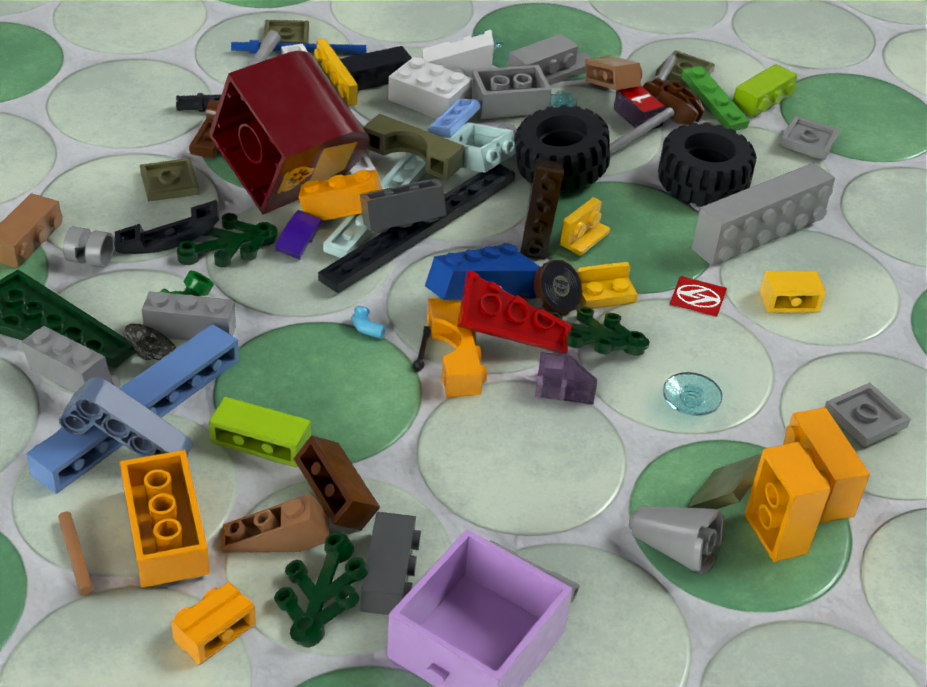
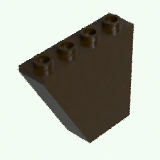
(541, 207)

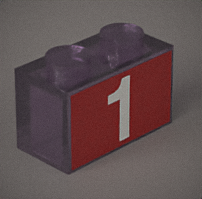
(637, 105)

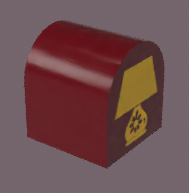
(285, 127)

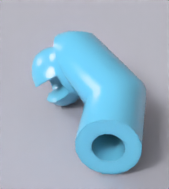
(364, 325)

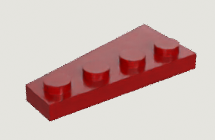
(499, 314)

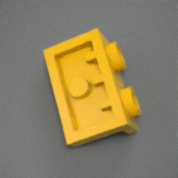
(582, 228)
(606, 285)

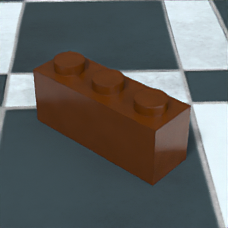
(336, 483)

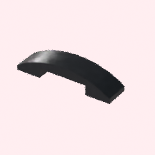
(137, 241)

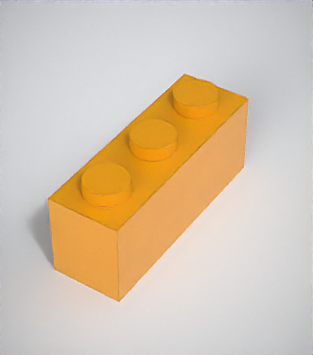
(337, 195)

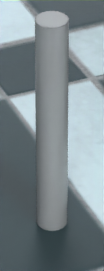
(667, 67)

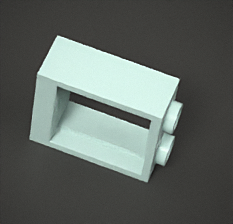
(484, 146)

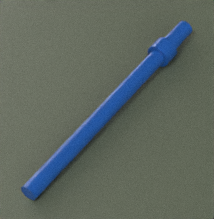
(254, 45)

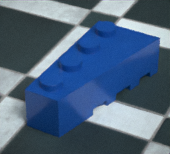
(497, 264)

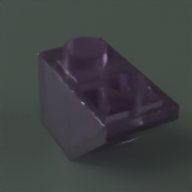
(564, 379)

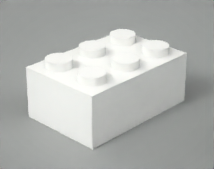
(428, 87)

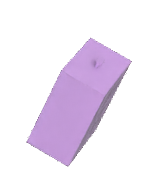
(478, 618)

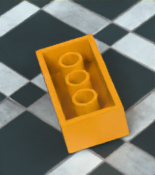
(164, 518)

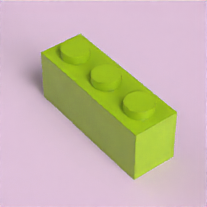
(765, 90)
(259, 431)

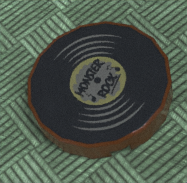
(558, 286)

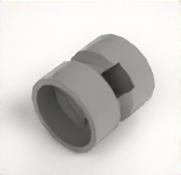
(88, 247)

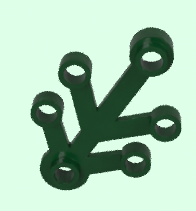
(259, 235)
(629, 341)
(309, 626)

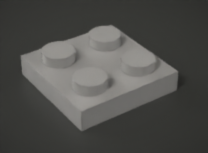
(809, 137)
(867, 414)

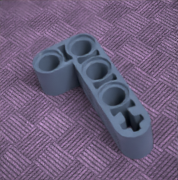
(121, 418)

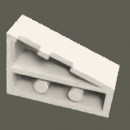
(463, 55)

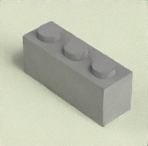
(550, 54)
(186, 315)
(63, 359)

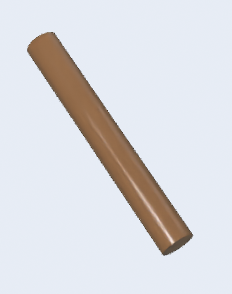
(75, 553)

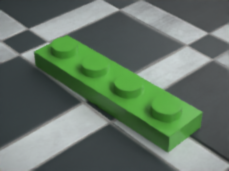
(714, 98)

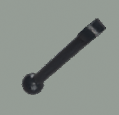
(419, 363)

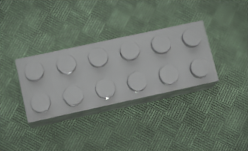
(762, 213)

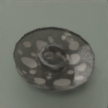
(148, 342)

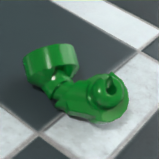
(196, 285)

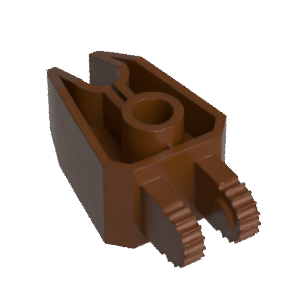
(684, 103)

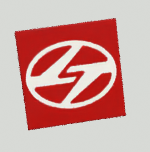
(698, 296)

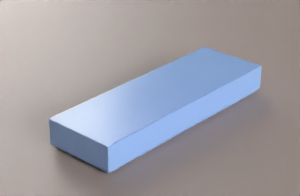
(454, 117)

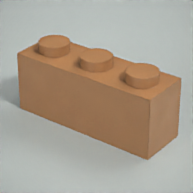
(613, 72)
(28, 228)

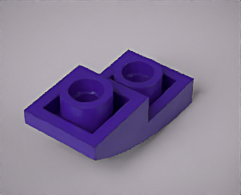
(297, 234)

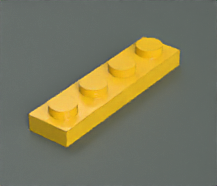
(336, 72)

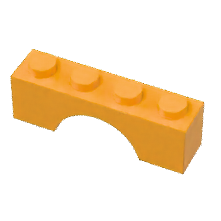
(461, 368)

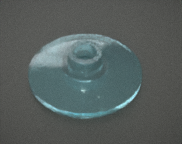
(692, 394)

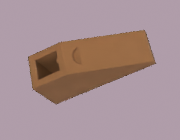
(281, 528)

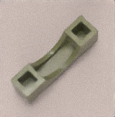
(389, 136)

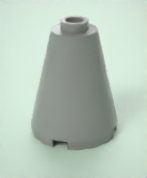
(680, 533)

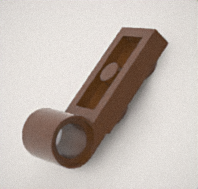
(202, 144)

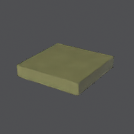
(289, 30)
(683, 62)
(169, 179)
(727, 484)

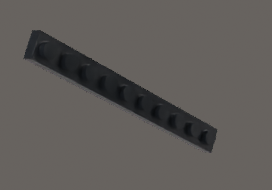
(398, 239)

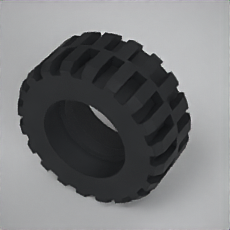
(564, 136)
(705, 163)

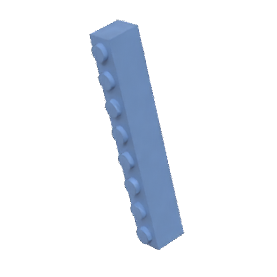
(159, 388)

